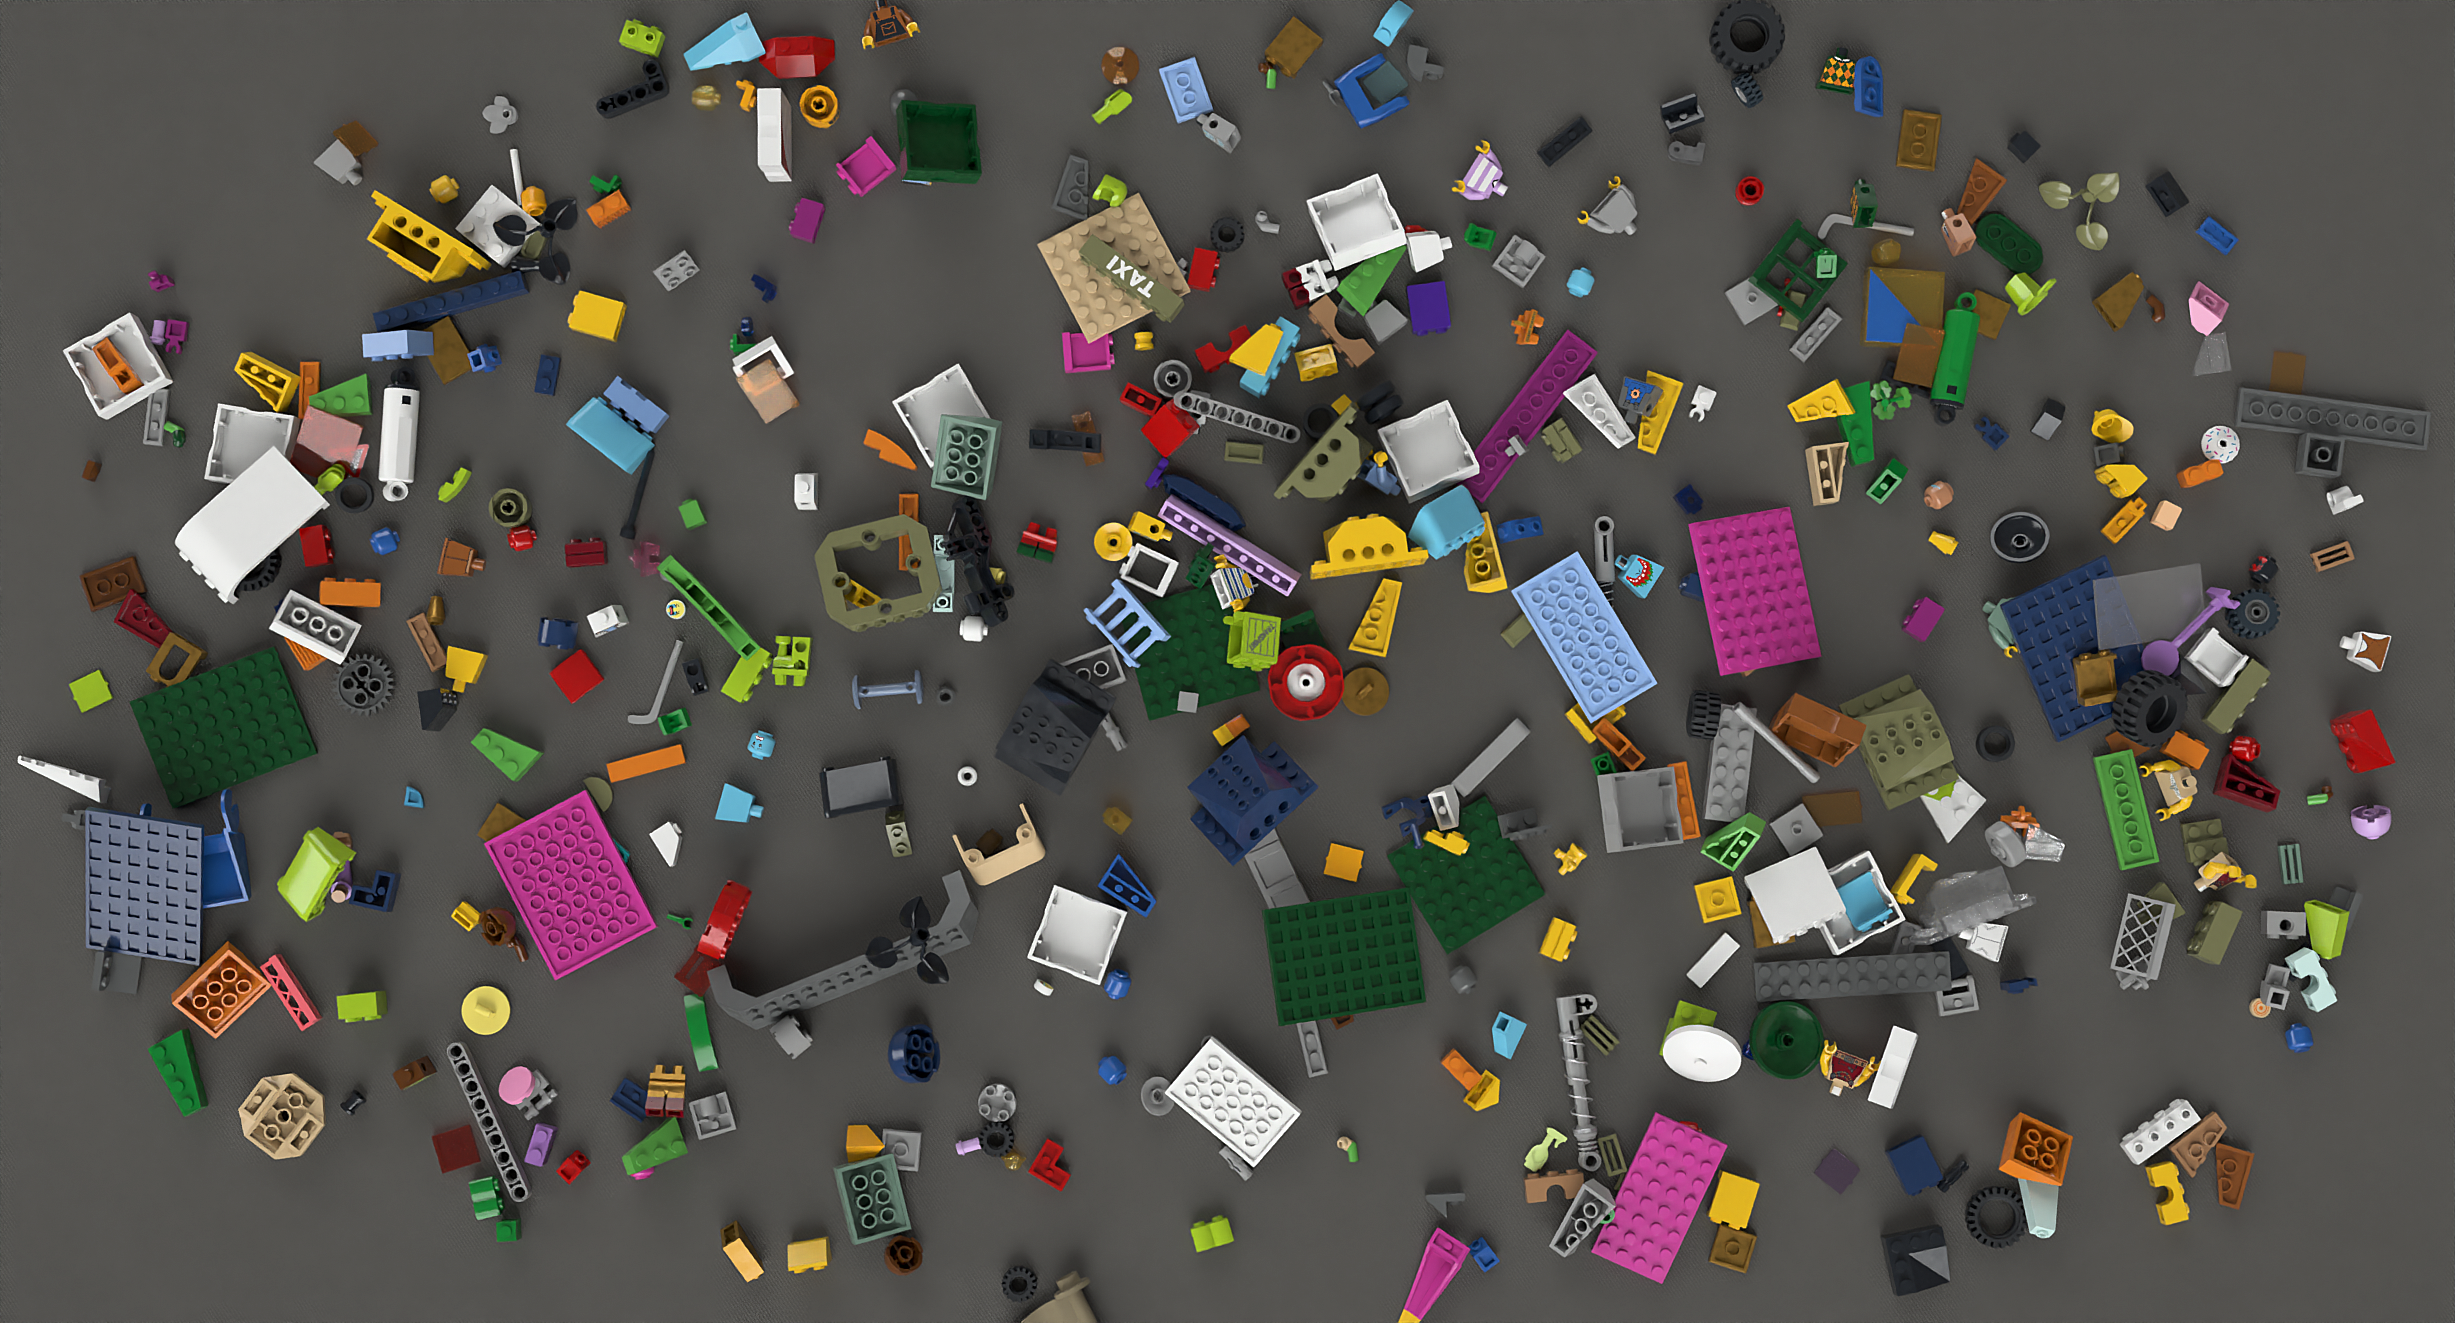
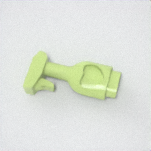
(1539, 1153)

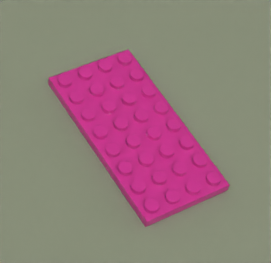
(1659, 1197)

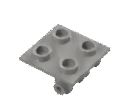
(676, 270)

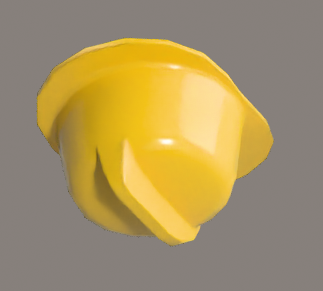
(2111, 426)

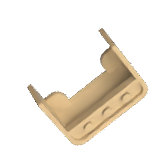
(1008, 861)

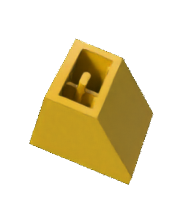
(2121, 479)
(809, 1254)

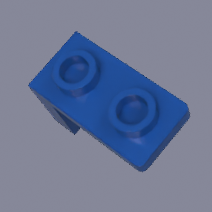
(1519, 529)

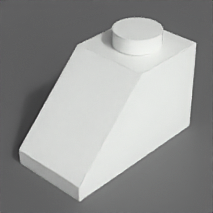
(1445, 806)
(668, 841)

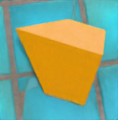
(862, 1143)

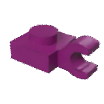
(160, 282)

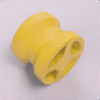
(1143, 341)

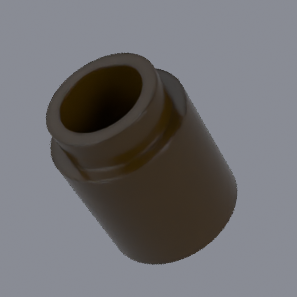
(989, 842)

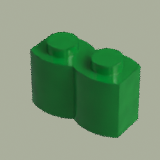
(486, 1197)

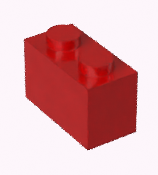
(1202, 269)
(1140, 400)
(316, 546)

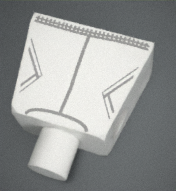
(1985, 940)

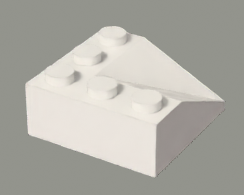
(478, 225)

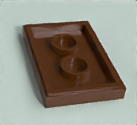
(112, 583)

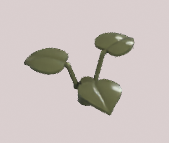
(2100, 186)

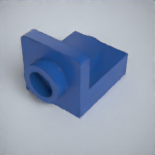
(1483, 1254)

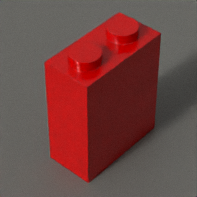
(1169, 428)

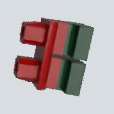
(1030, 542)

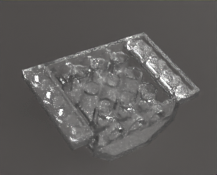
(1965, 903)

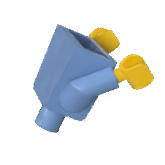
(1377, 476)

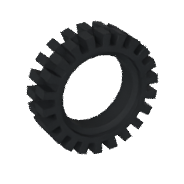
(265, 576)
(1977, 1204)

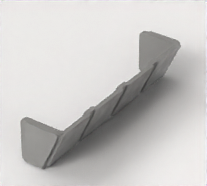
(1275, 873)

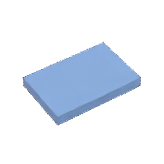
(1186, 90)

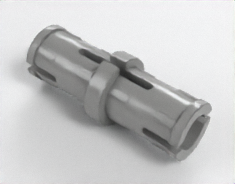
(1113, 733)
(1236, 1162)

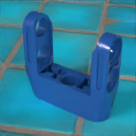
(1356, 99)

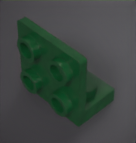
(1301, 631)

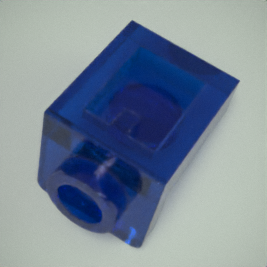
(762, 284)

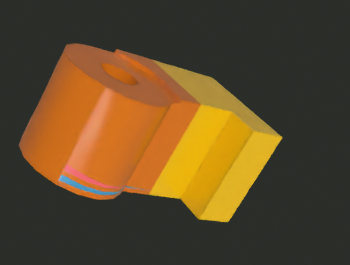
(1231, 730)

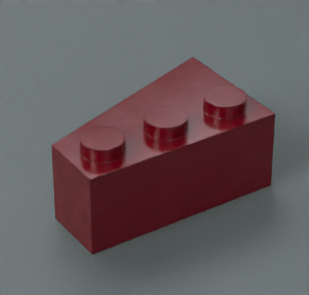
(2245, 787)

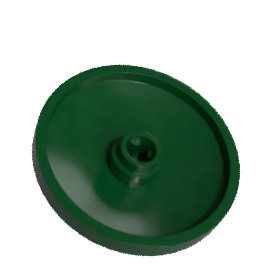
(1786, 1040)

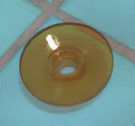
(1123, 74)

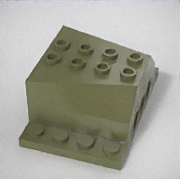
(1329, 462)
(1902, 741)

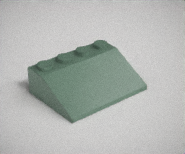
(966, 455)
(872, 1198)

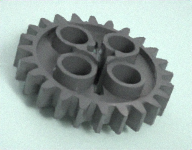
(376, 673)

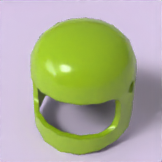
(1111, 190)

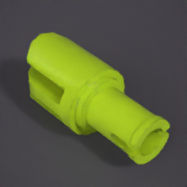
(1113, 105)
(330, 479)

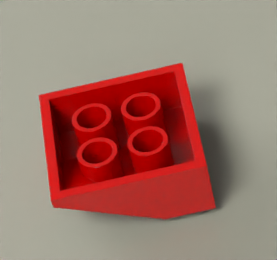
(2361, 741)

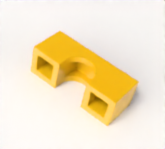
(2174, 1207)

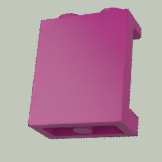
(865, 168)
(1085, 356)

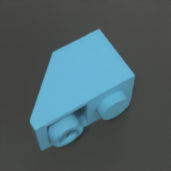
(1507, 1034)

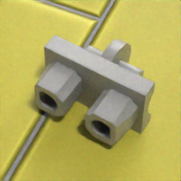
(2127, 979)

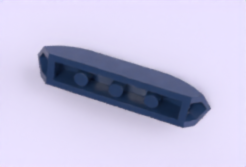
(1203, 501)

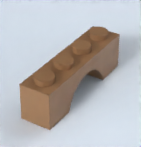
(1356, 351)

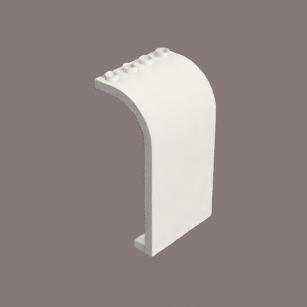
(248, 522)

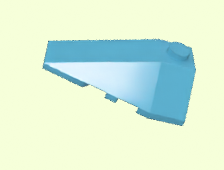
(729, 43)

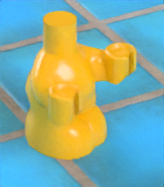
(1571, 858)

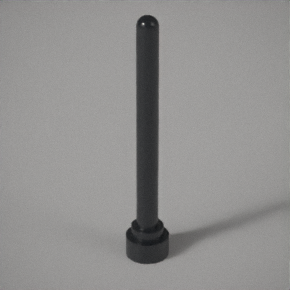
(629, 530)

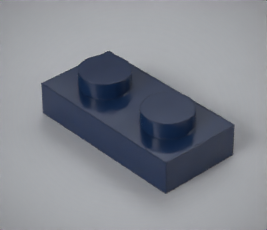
(547, 375)

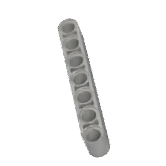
(1245, 417)

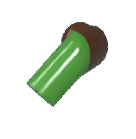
(1270, 72)
(2321, 798)

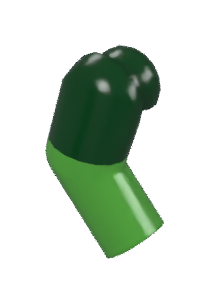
(177, 432)

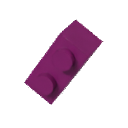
(807, 220)
(1923, 619)

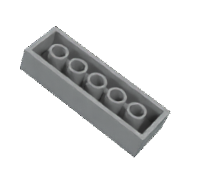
(1728, 768)

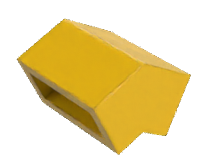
(466, 916)

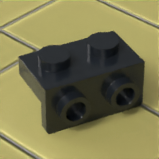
(1681, 113)

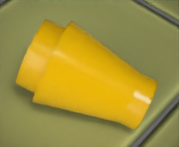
(1943, 542)

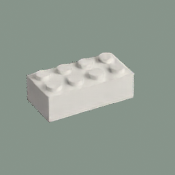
(315, 627)

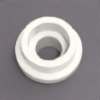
(972, 780)

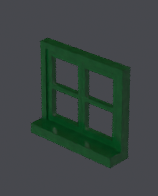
(1776, 255)

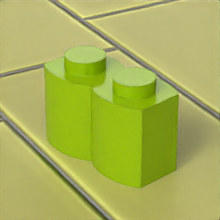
(1212, 1233)

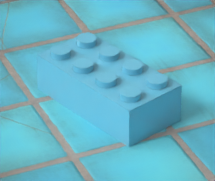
(1258, 384)

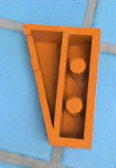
(349, 593)

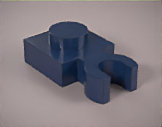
(1994, 435)

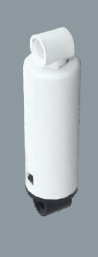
(399, 434)

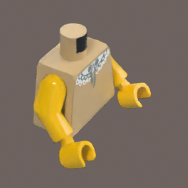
(2175, 783)

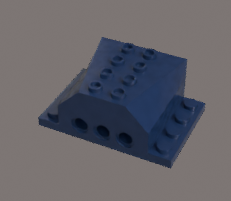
(1247, 796)

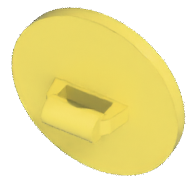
(486, 1010)

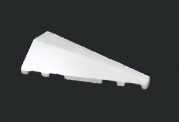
(84, 784)

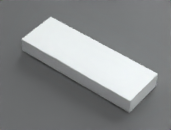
(1712, 960)

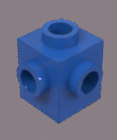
(484, 358)

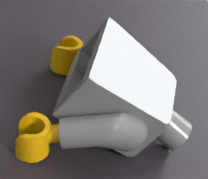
(1614, 212)

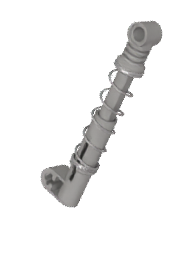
(1577, 1074)

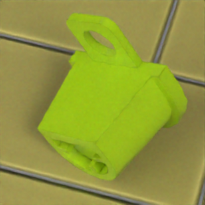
(2027, 292)

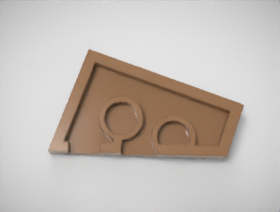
(2196, 1142)

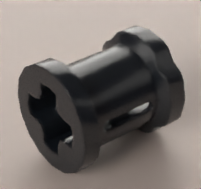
(353, 1102)

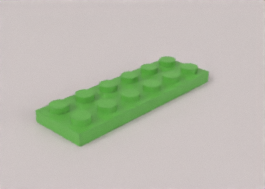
(2126, 809)

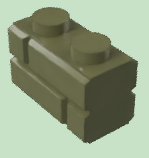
(1561, 441)

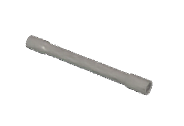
(1745, 714)

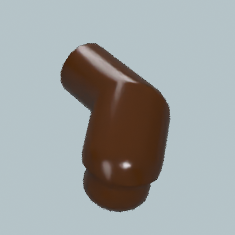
(2158, 308)
(519, 948)

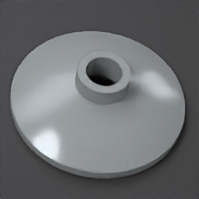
(1163, 1102)

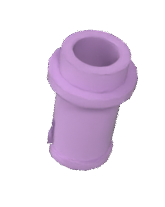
(158, 332)
(967, 1146)

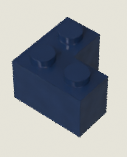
(381, 895)

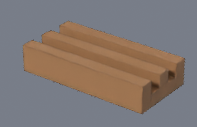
(2316, 561)

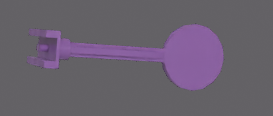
(2163, 655)

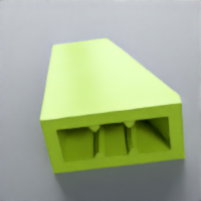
(2326, 928)

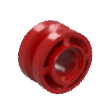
(1755, 184)

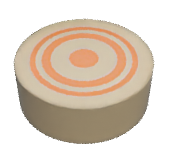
(2258, 1009)

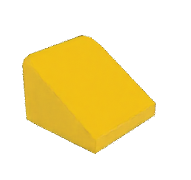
(1341, 404)

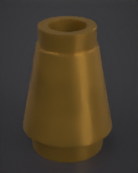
(436, 611)

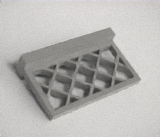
(2160, 941)

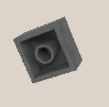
(2319, 455)

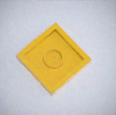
(1717, 899)

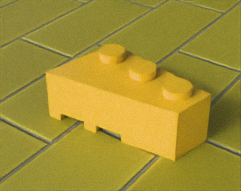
(269, 379)

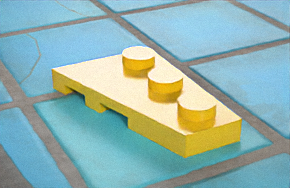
(1824, 402)

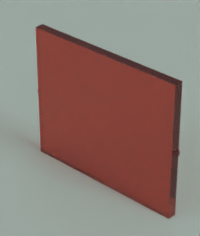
(324, 442)

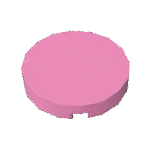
(516, 1085)

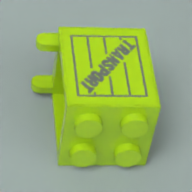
(1253, 640)

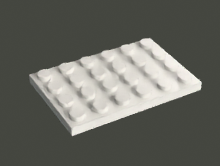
(1233, 1102)

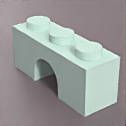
(2319, 992)

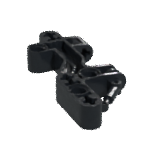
(975, 551)

